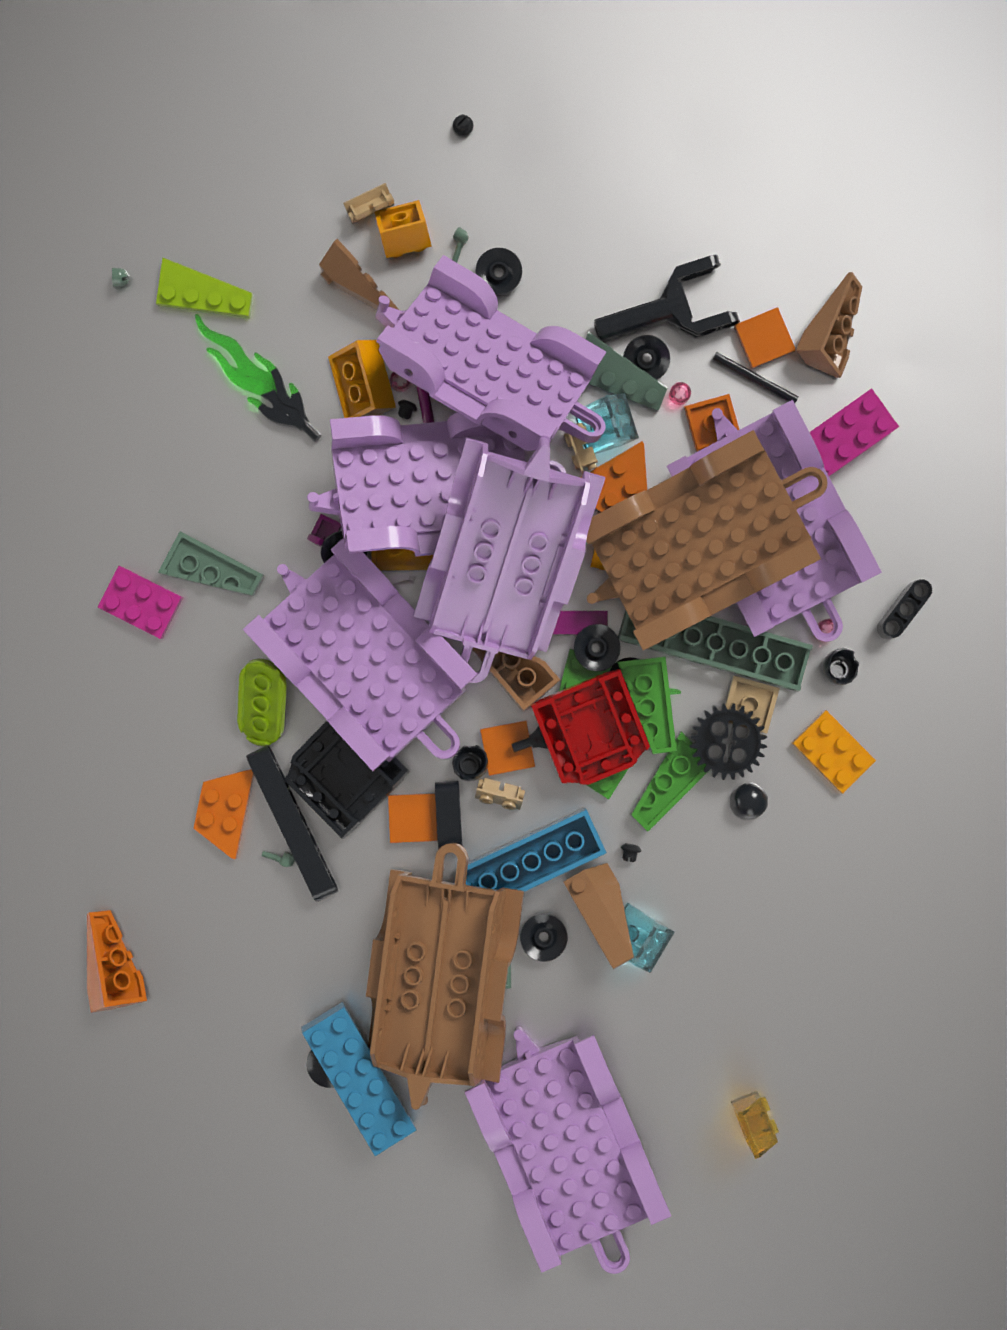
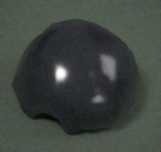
(840, 666)
(470, 763)
(749, 801)

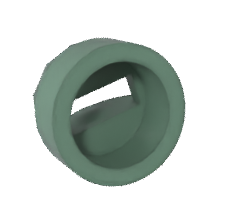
(117, 277)

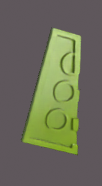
(195, 291)

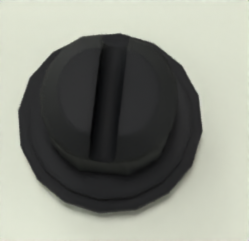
(463, 125)
(406, 409)
(631, 851)

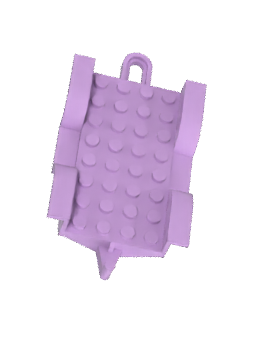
(488, 362)
(399, 478)
(837, 538)
(507, 552)
(363, 657)
(567, 1149)

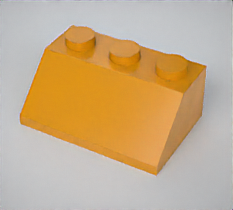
(362, 379)

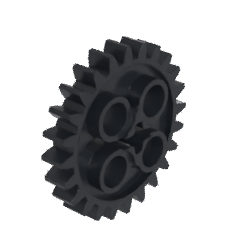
(749, 743)

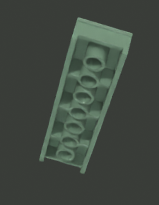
(733, 650)

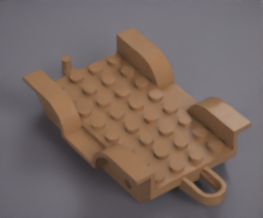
(702, 539)
(441, 978)

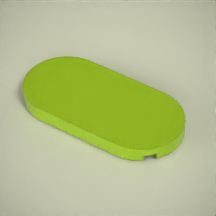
(261, 702)

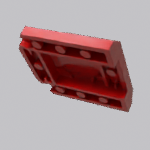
(591, 729)

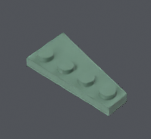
(622, 376)
(202, 564)

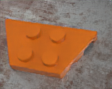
(623, 477)
(224, 810)

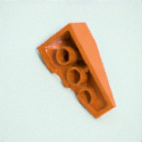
(110, 970)

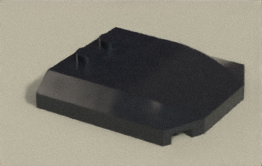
(339, 781)

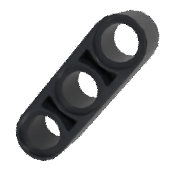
(914, 603)
(448, 813)

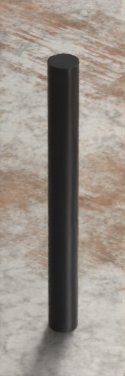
(754, 377)

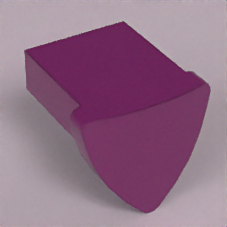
(323, 528)

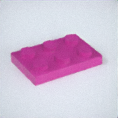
(140, 602)

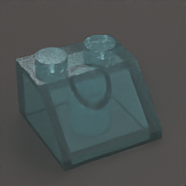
(618, 421)
(647, 937)

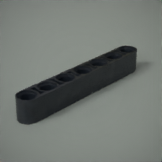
(292, 823)

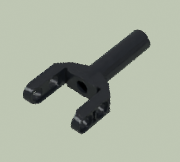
(670, 307)

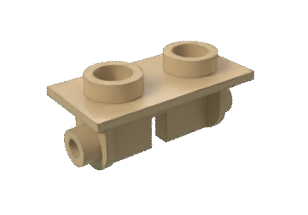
(368, 202)
(582, 457)
(488, 793)

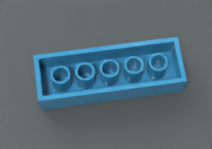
(538, 855)
(359, 1085)

